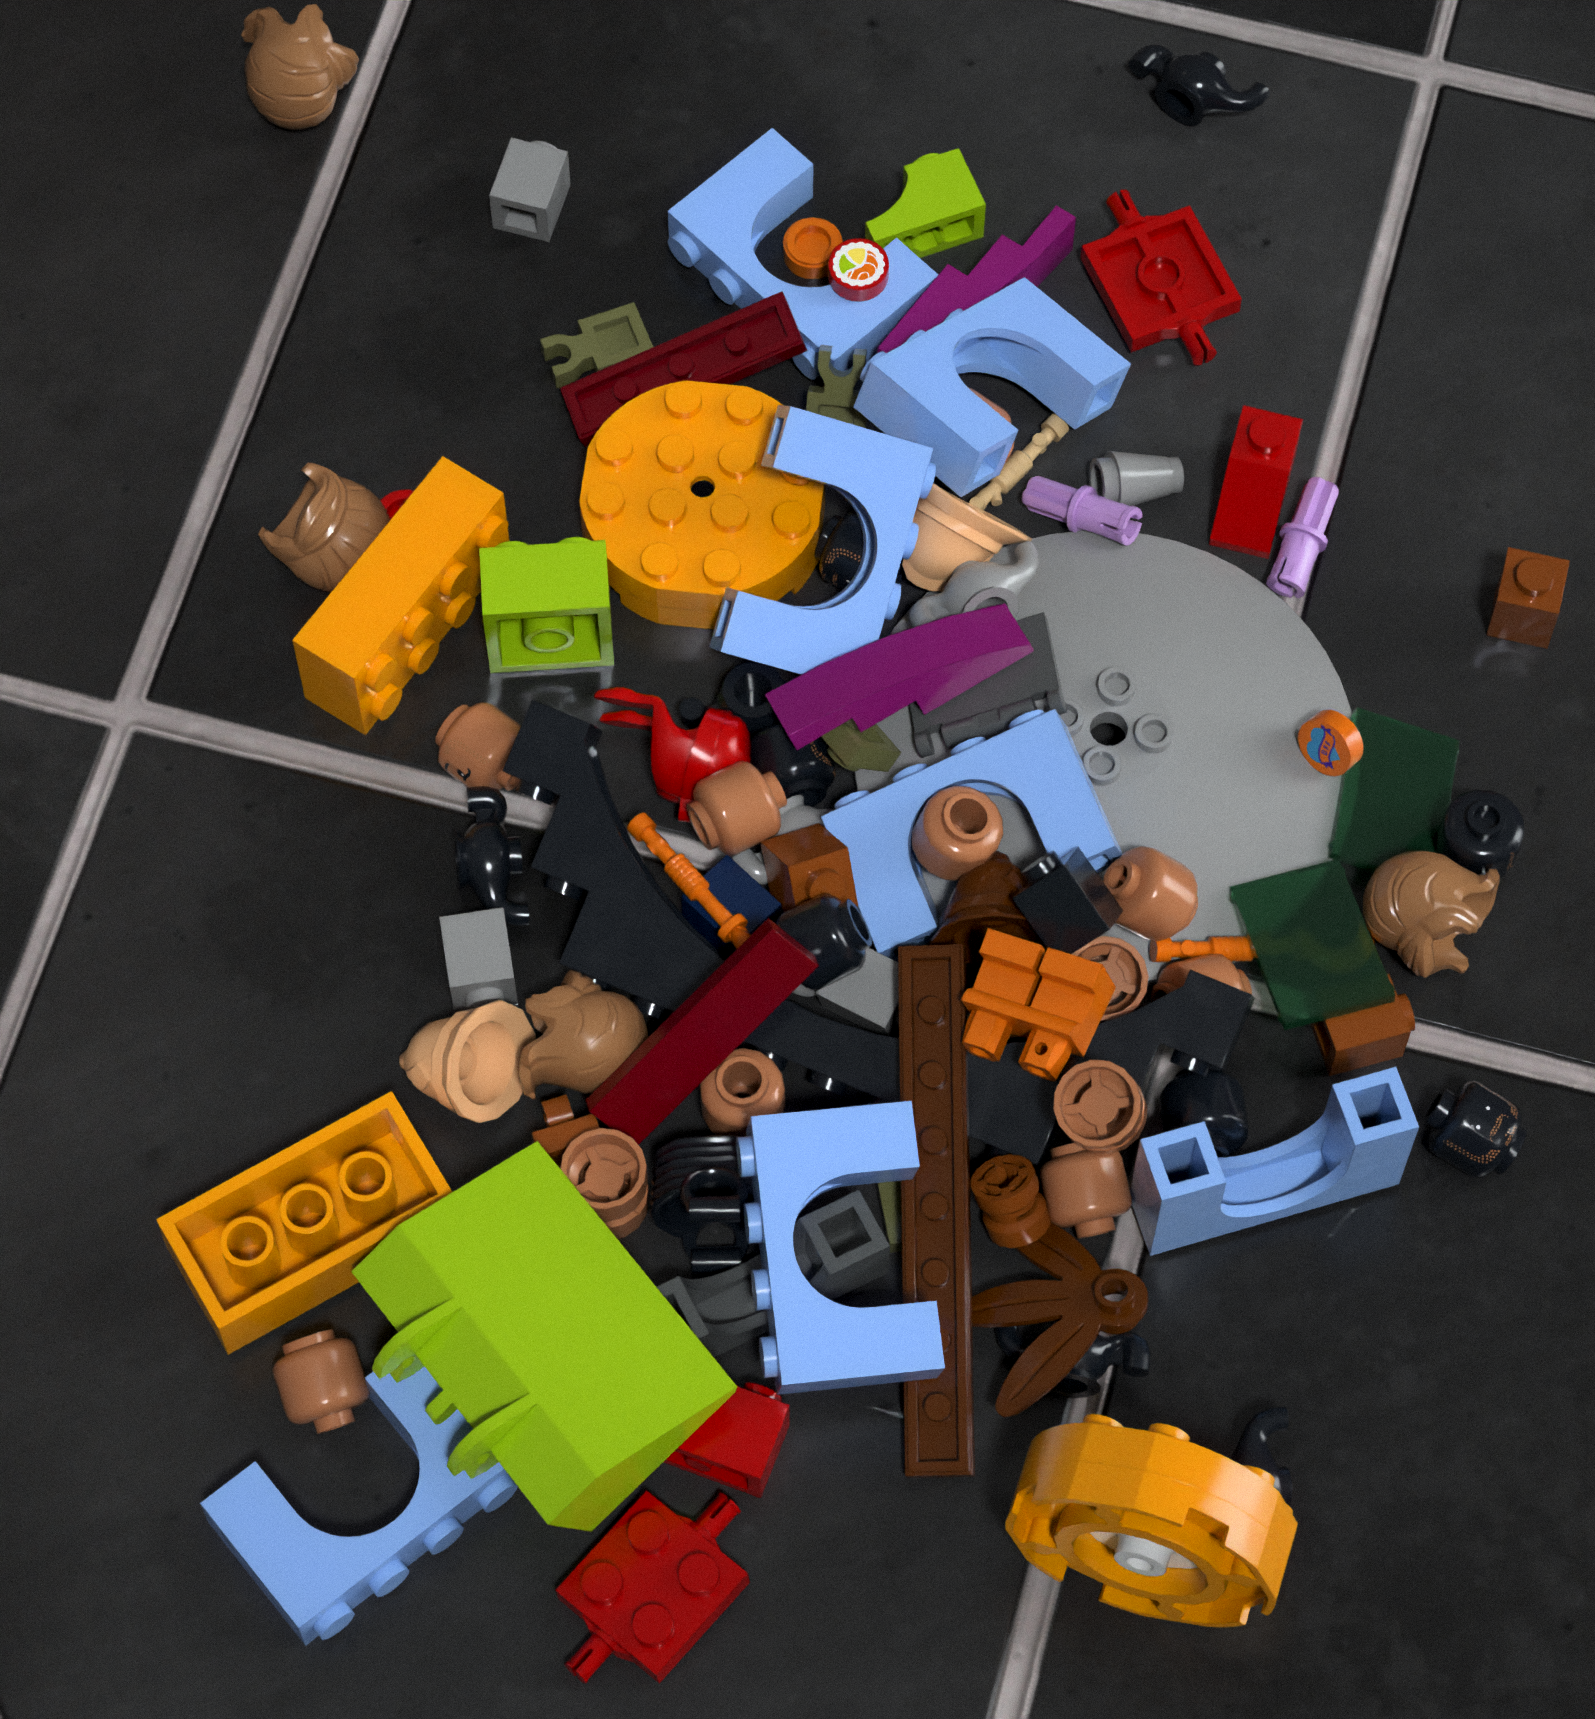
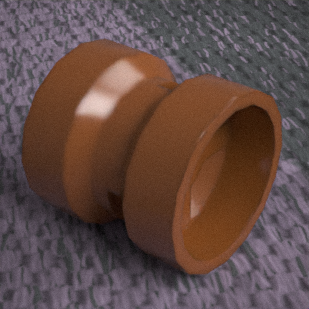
(1010, 1201)

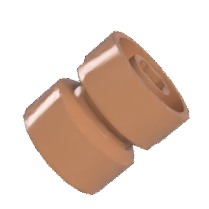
(1125, 969)
(1100, 1106)
(610, 1176)

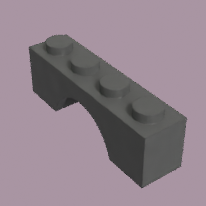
(835, 1250)

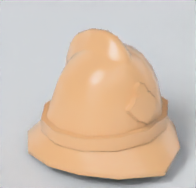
(952, 534)
(471, 1060)

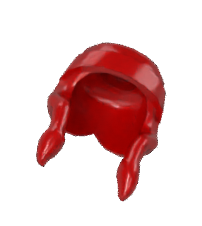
(678, 754)

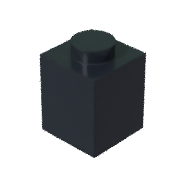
(1066, 901)

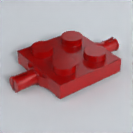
(1160, 278)
(652, 1587)

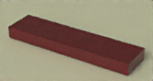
(712, 354)
(702, 1032)

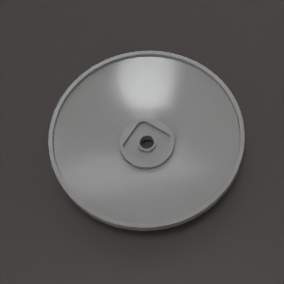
(1211, 700)

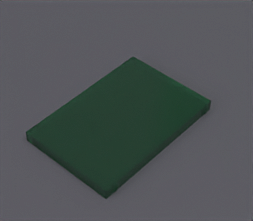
(1393, 793)
(1312, 944)

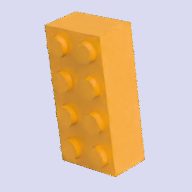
(401, 598)
(301, 1221)

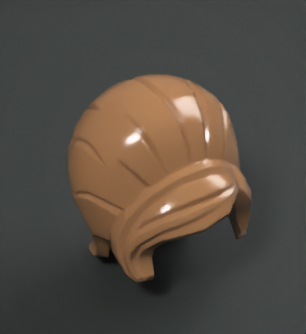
(294, 67)
(326, 528)
(1422, 904)
(582, 1038)

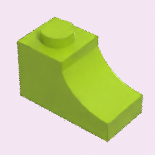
(936, 207)

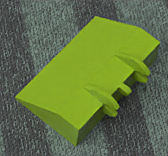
(541, 1340)

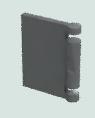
(998, 699)

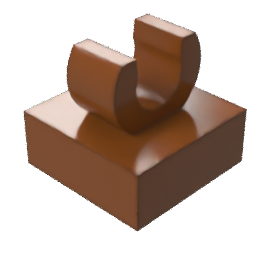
(561, 1127)

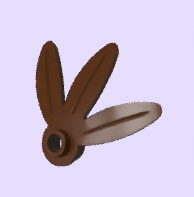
(1074, 1300)

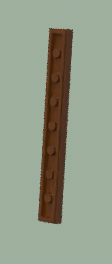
(938, 1204)

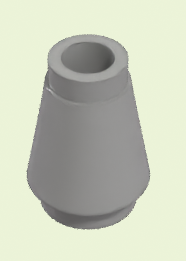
(1135, 477)

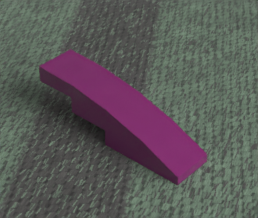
(999, 268)
(883, 677)

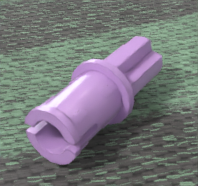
(1082, 509)
(1303, 538)

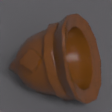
(983, 902)

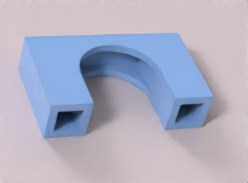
(737, 207)
(1009, 335)
(883, 485)
(1027, 764)
(1351, 1150)
(812, 1338)
(323, 1576)

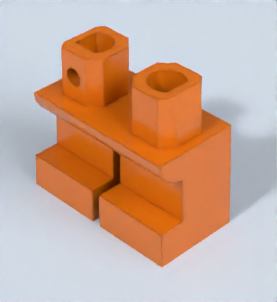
(1037, 996)

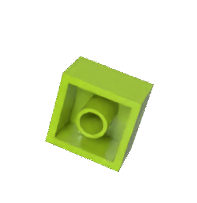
(546, 605)

